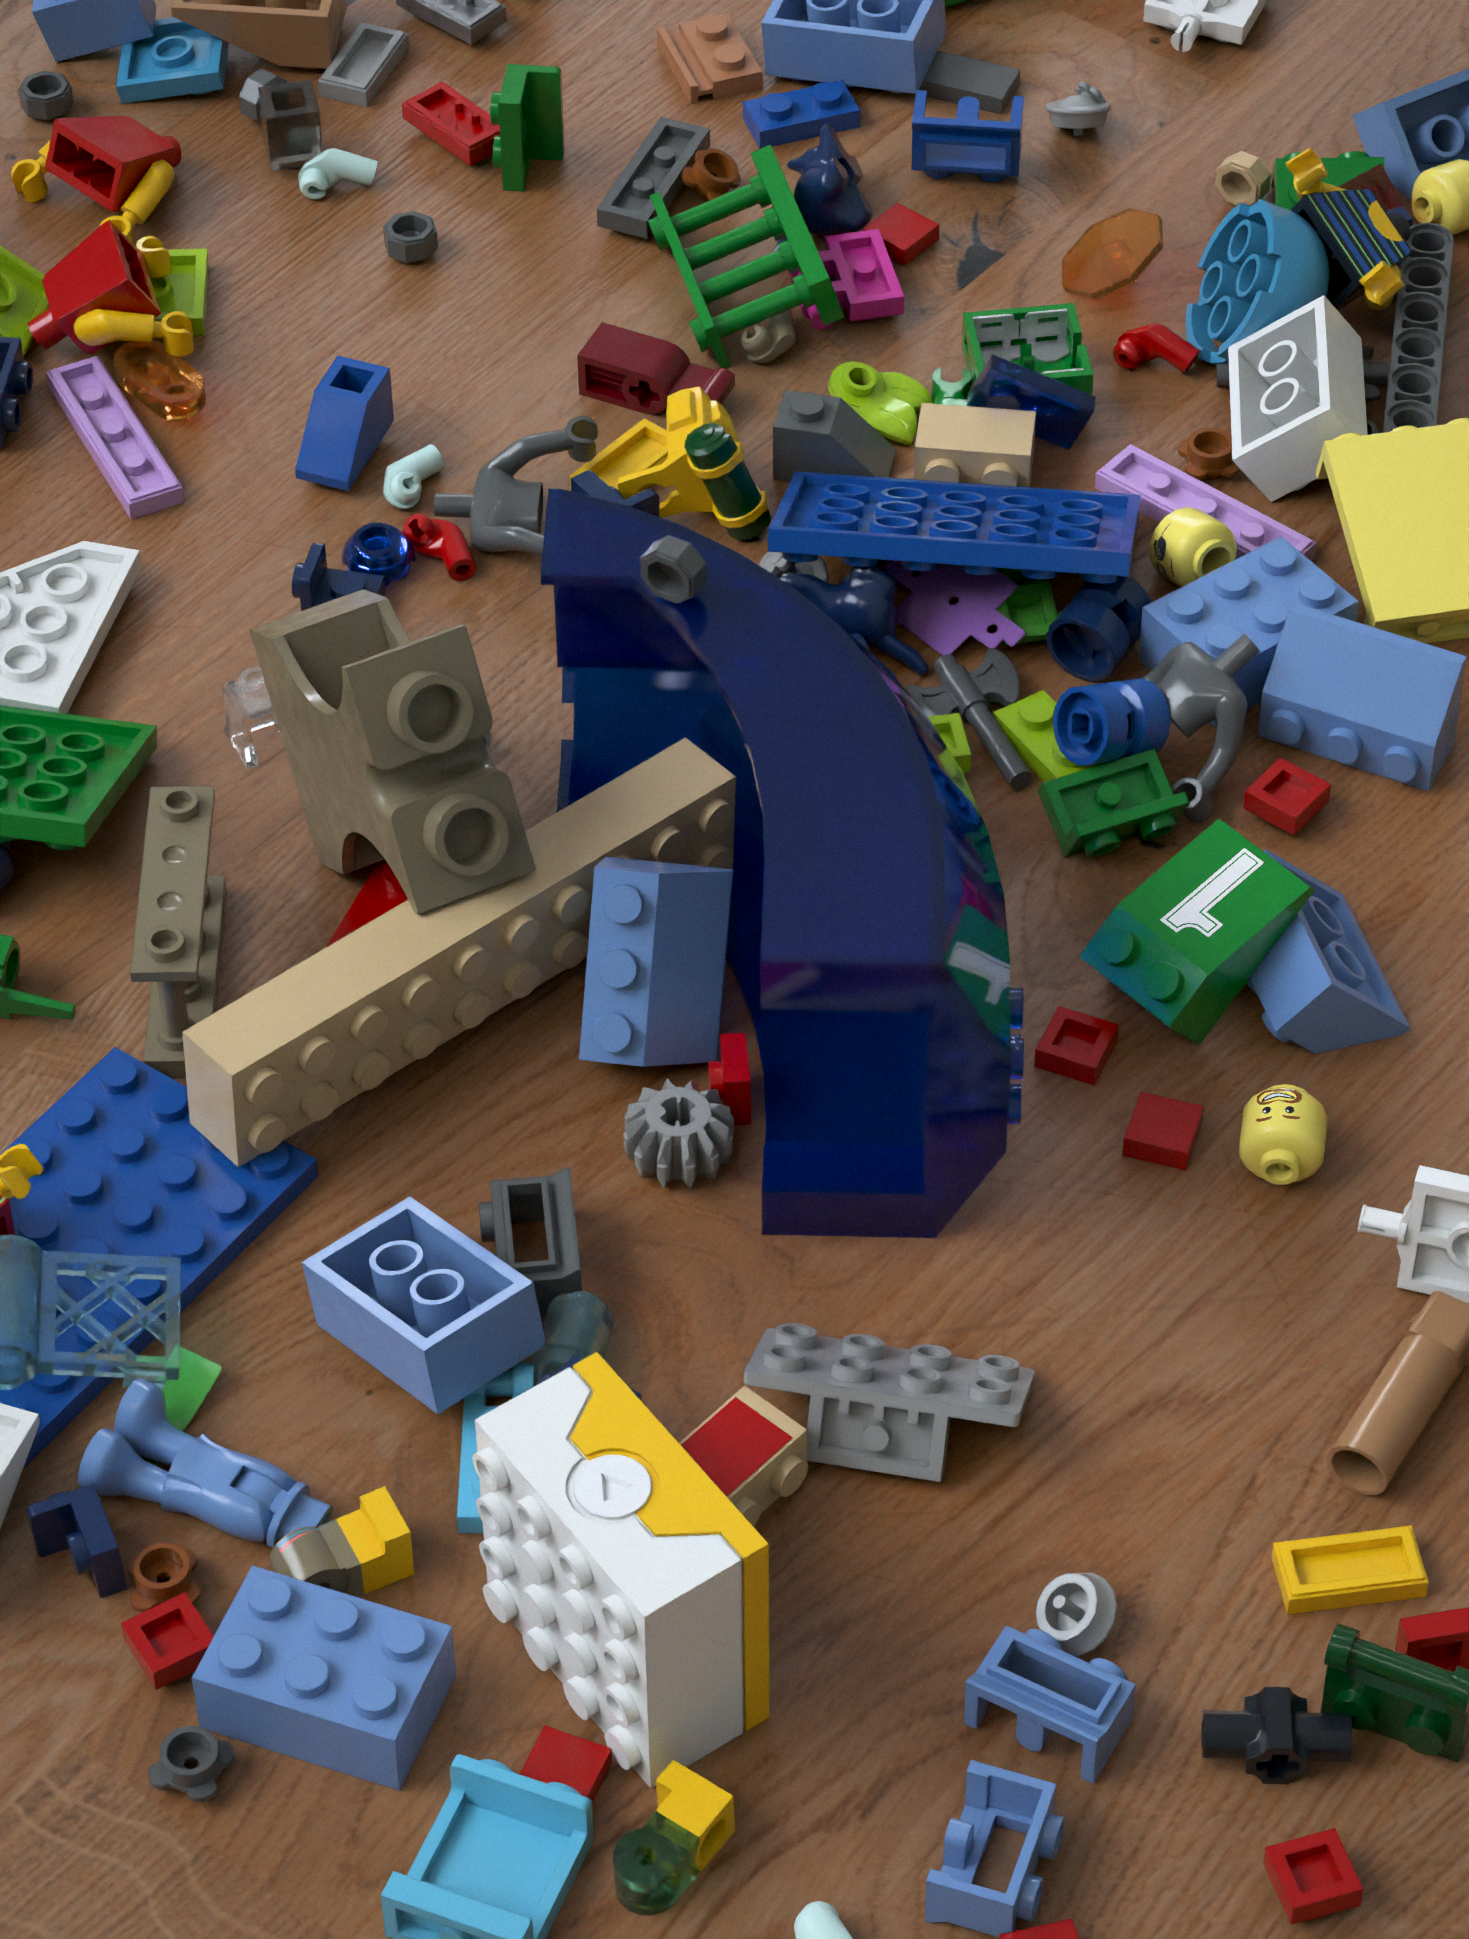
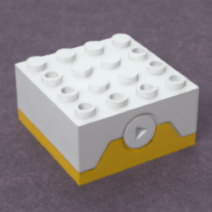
(623, 1568)

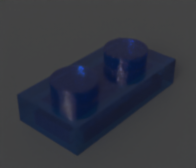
(1058, 407)

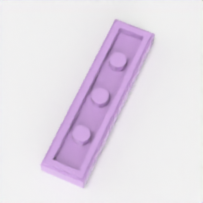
(114, 437)
(1168, 489)

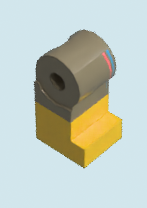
(352, 1551)

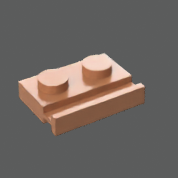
(710, 58)

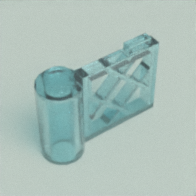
(30, 1321)

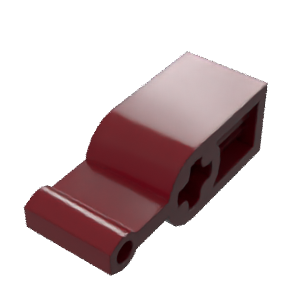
(642, 371)

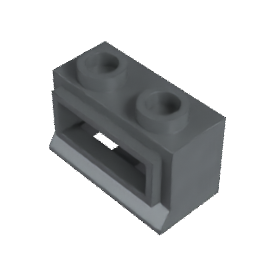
(532, 1201)

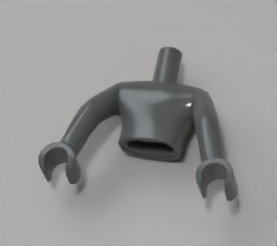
(507, 510)
(1198, 693)

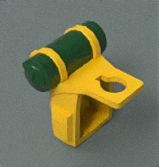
(704, 467)

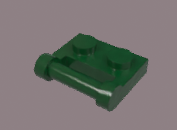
(1397, 1695)

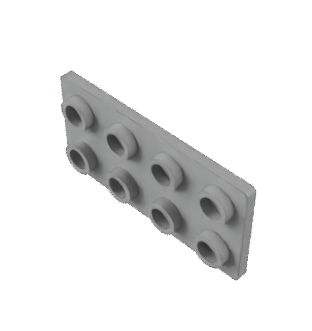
(886, 1403)

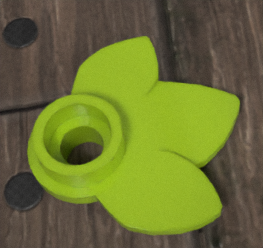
(881, 399)

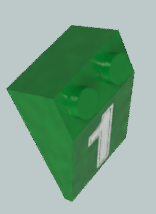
(1198, 929)

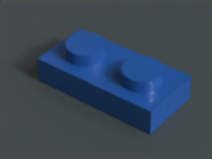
(800, 113)

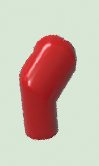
(1154, 342)
(441, 541)

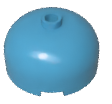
(1257, 271)

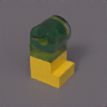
(676, 1842)

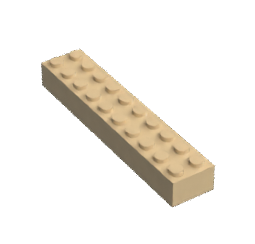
(423, 978)

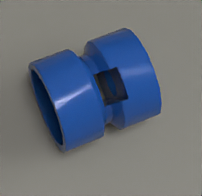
(1111, 721)

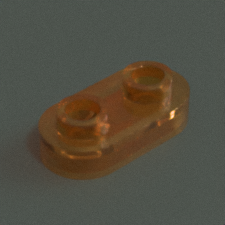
(160, 380)

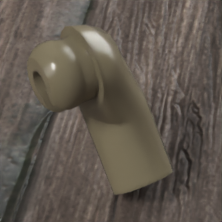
(770, 340)

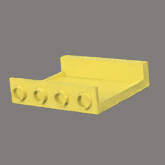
(1406, 525)

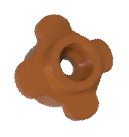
(712, 173)
(1208, 454)
(159, 1563)

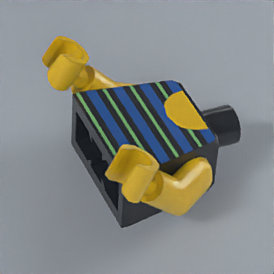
(1357, 232)

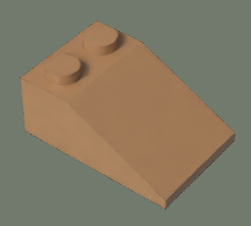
(277, 30)

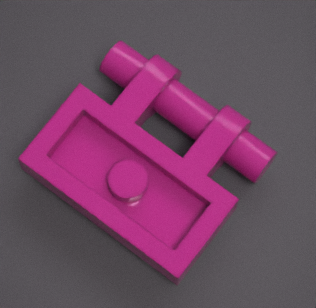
(862, 276)

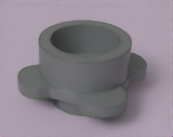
(189, 1746)

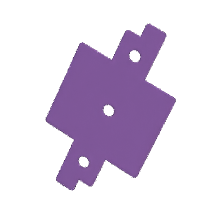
(947, 626)

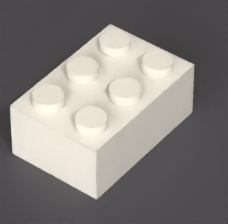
(1293, 392)

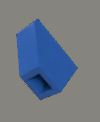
(345, 422)

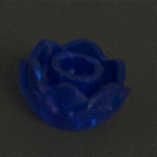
(379, 551)

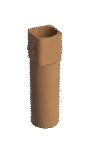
(1403, 1396)

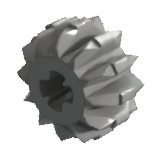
(678, 1133)

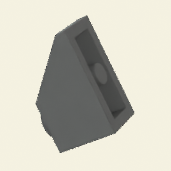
(826, 437)

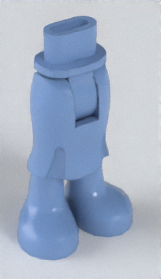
(204, 1479)

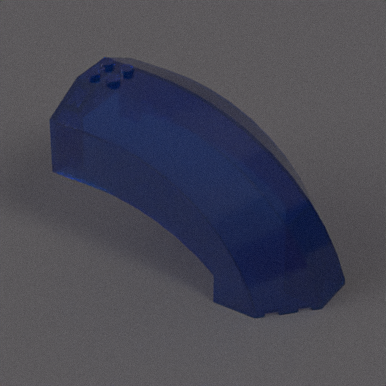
(858, 866)

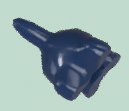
(829, 188)
(862, 605)

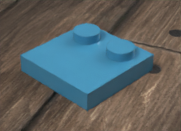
(171, 63)

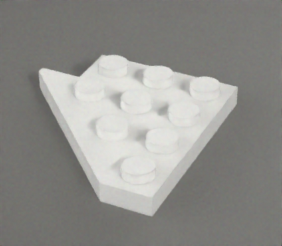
(58, 619)

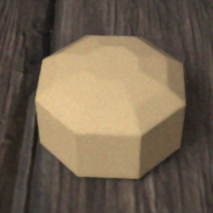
(1242, 179)

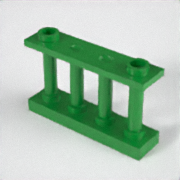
(794, 254)

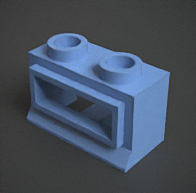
(1053, 1694)
(1003, 1800)

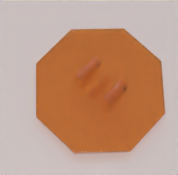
(1112, 253)

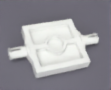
(1211, 18)
(1429, 1233)

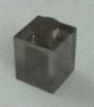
(290, 124)

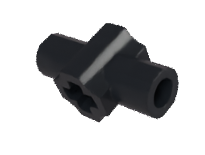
(1276, 1735)

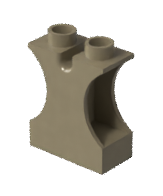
(392, 749)

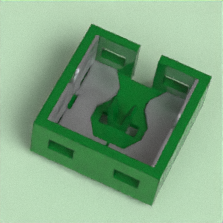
(1033, 337)

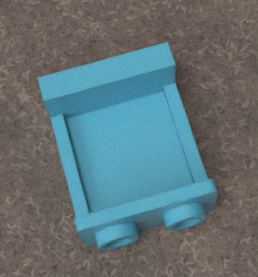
(492, 1858)

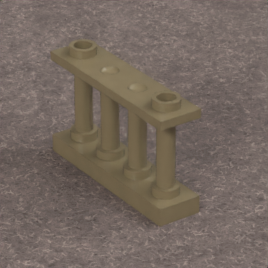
(178, 921)

